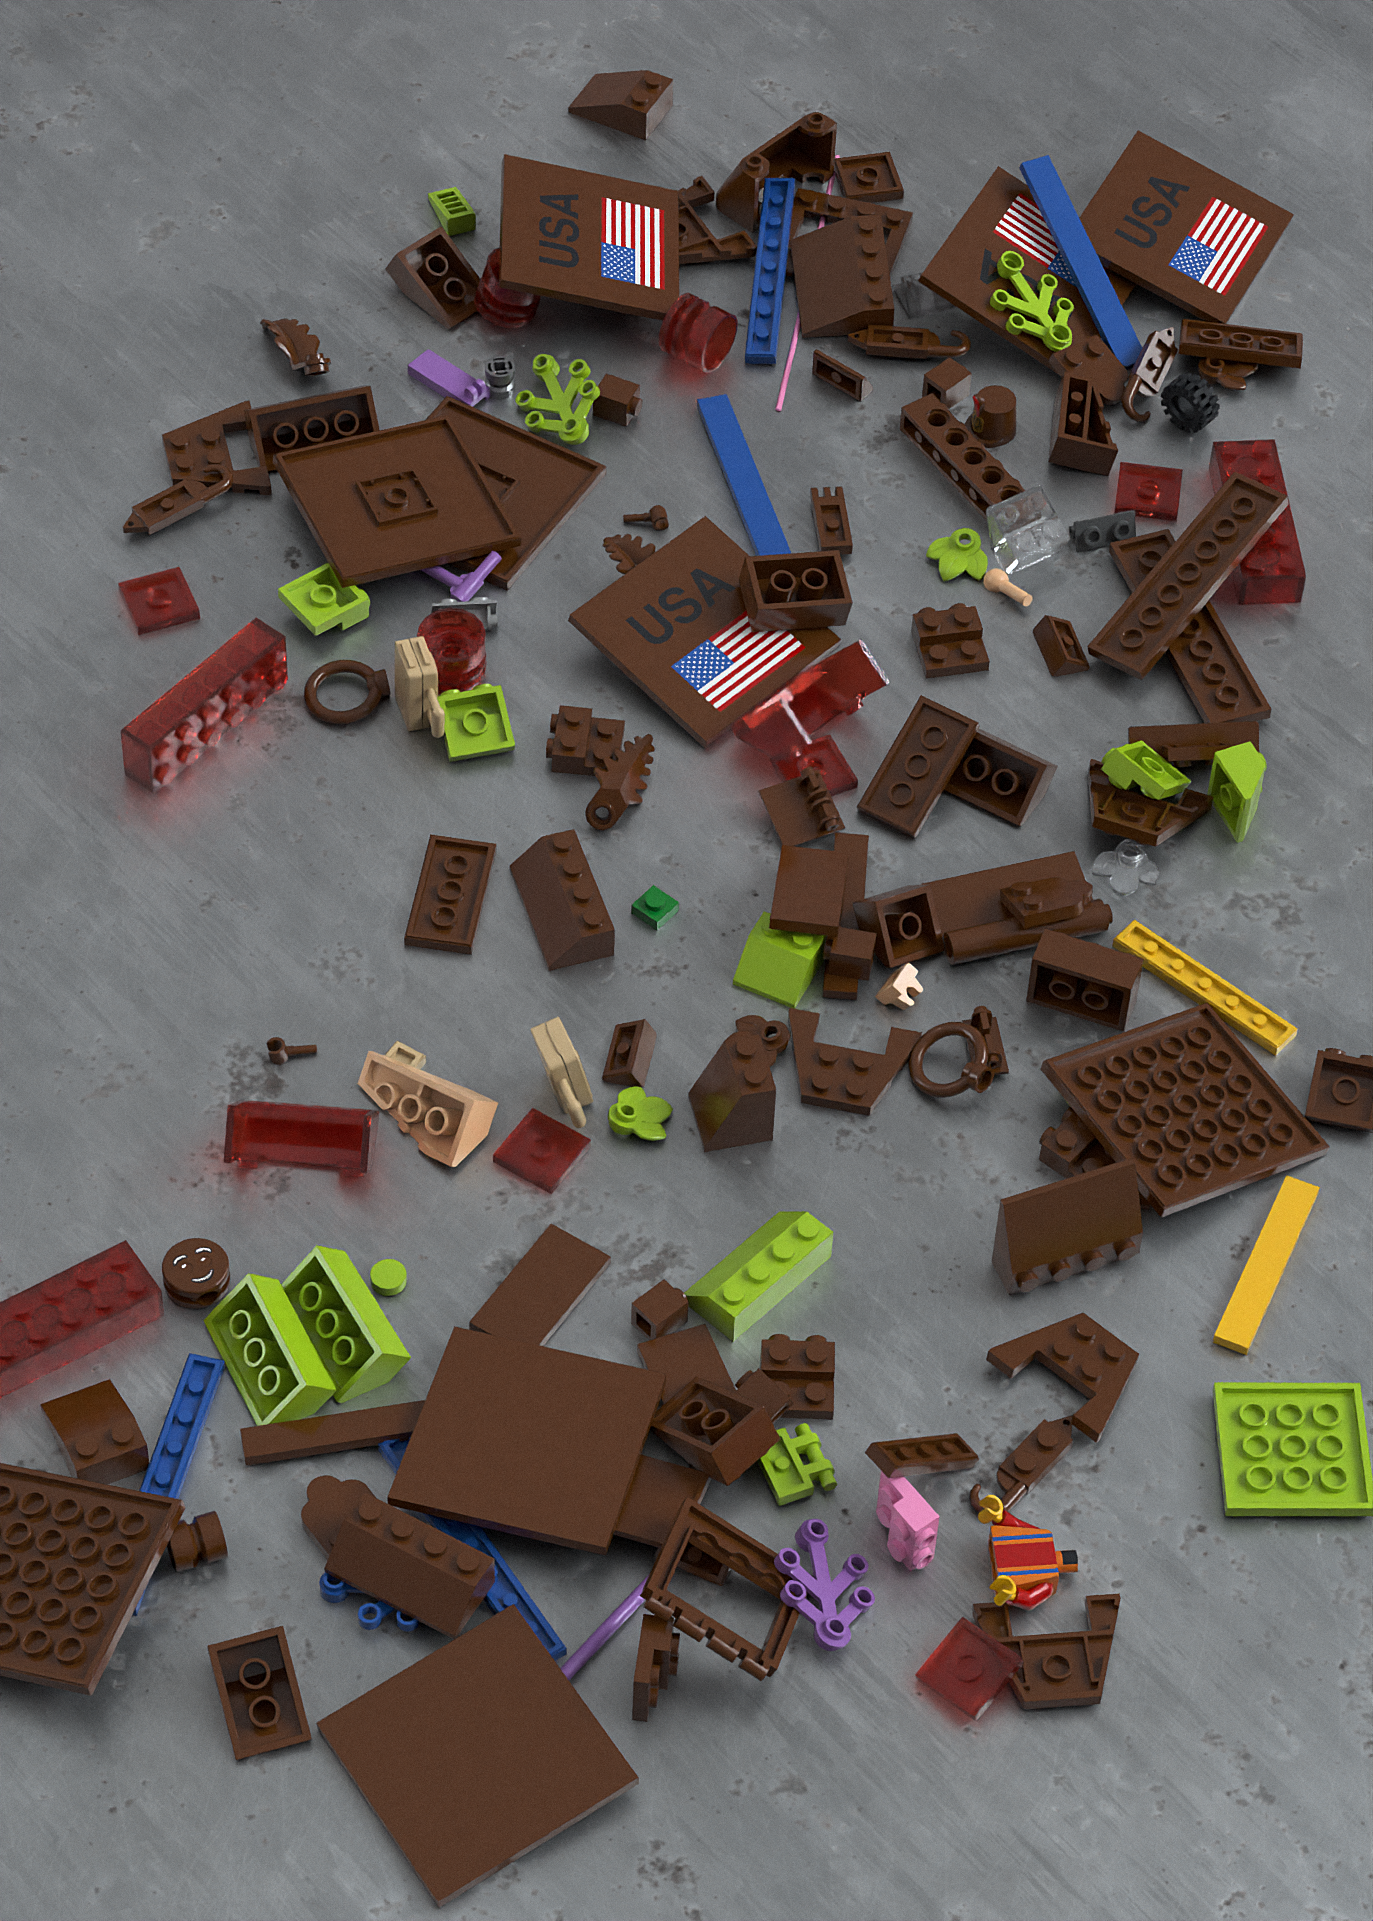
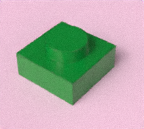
(655, 907)

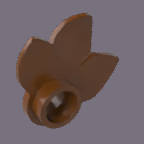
(1226, 372)
(756, 1025)

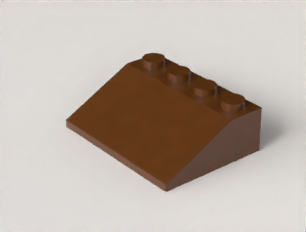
(842, 277)
(1068, 1227)

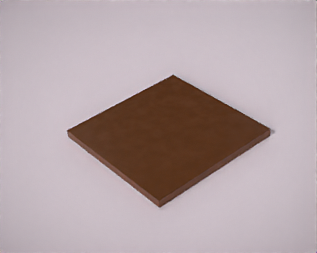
(532, 479)
(396, 501)
(528, 1440)
(477, 1754)

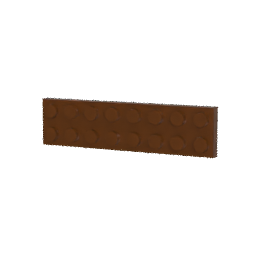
(1187, 575)
(1204, 650)

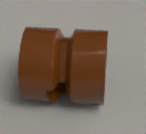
(197, 1541)

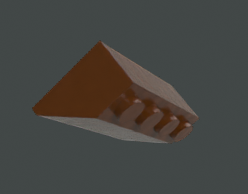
(309, 422)
(1001, 778)
(563, 901)
(410, 1565)

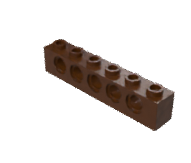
(957, 454)

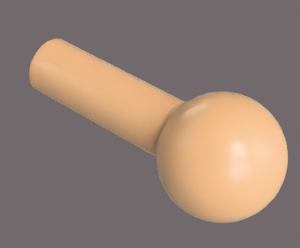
(998, 581)

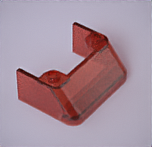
(809, 701)
(301, 1135)

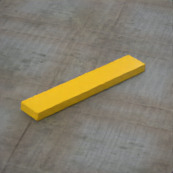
(1206, 987)
(1266, 1265)

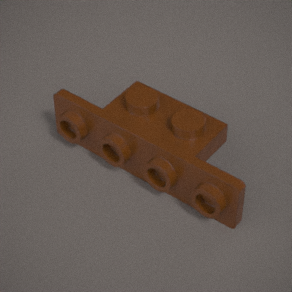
(1194, 741)

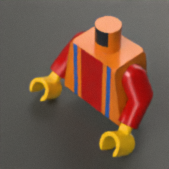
(1022, 1558)

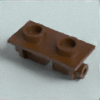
(988, 1027)

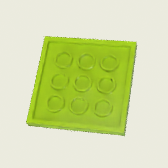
(1293, 1449)

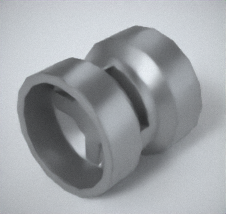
(500, 376)

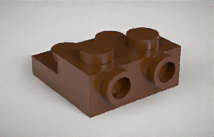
(949, 641)
(582, 740)
(1342, 1090)
(1072, 1147)
(803, 1373)
(655, 1663)

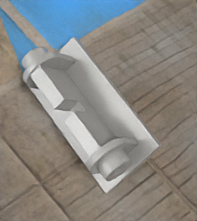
(479, 606)

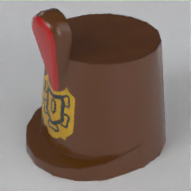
(993, 416)

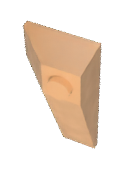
(434, 1111)

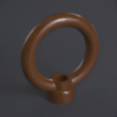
(376, 682)
(974, 1075)

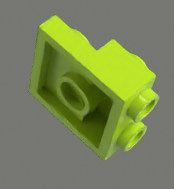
(322, 601)
(476, 722)
(1141, 766)

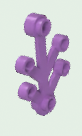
(830, 1629)

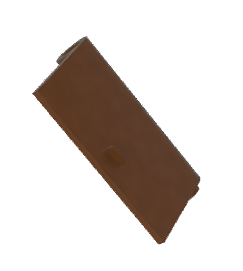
(980, 925)

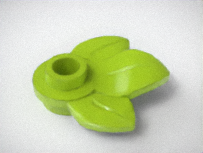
(956, 557)
(639, 1114)

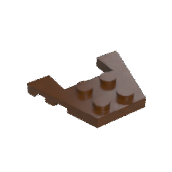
(696, 240)
(204, 444)
(1137, 815)
(841, 1075)
(1082, 1356)
(1057, 1666)

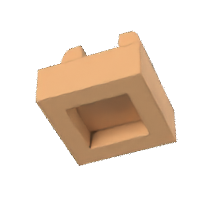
(897, 986)

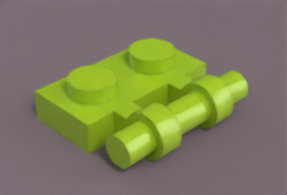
(785, 1471)

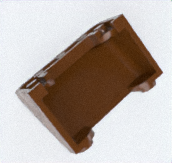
(796, 152)

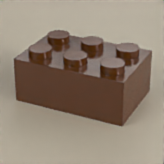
(795, 591)
(1084, 979)

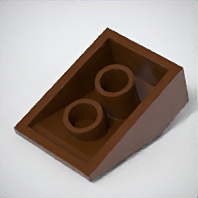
(626, 101)
(436, 278)
(715, 1429)
(97, 1434)
(259, 1692)

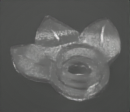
(1126, 868)

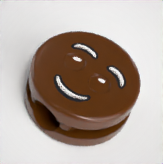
(196, 1273)

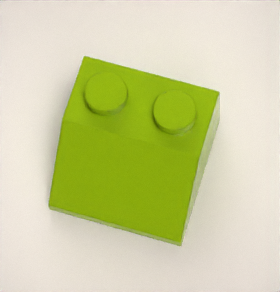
(1237, 786)
(779, 962)

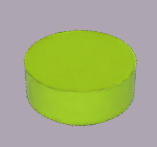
(388, 1277)

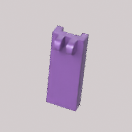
(447, 379)

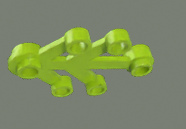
(1054, 334)
(573, 427)

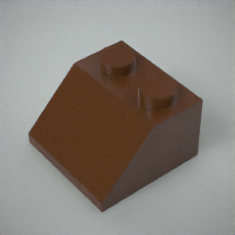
(903, 923)

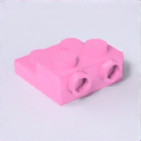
(909, 1520)

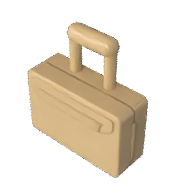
(417, 686)
(563, 1069)

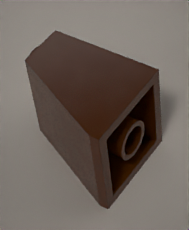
(735, 1096)

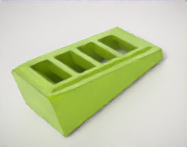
(453, 211)

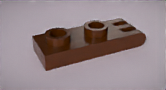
(831, 520)

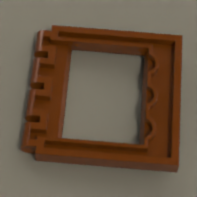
(836, 208)
(743, 1555)

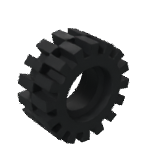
(1190, 402)

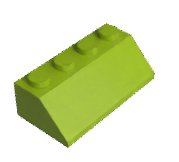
(761, 1272)
(344, 1323)
(269, 1352)

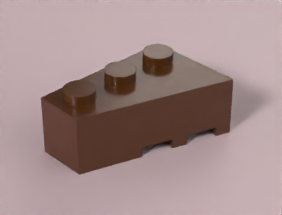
(1079, 428)

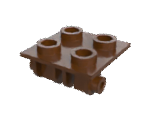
(802, 808)

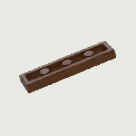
(922, 1455)

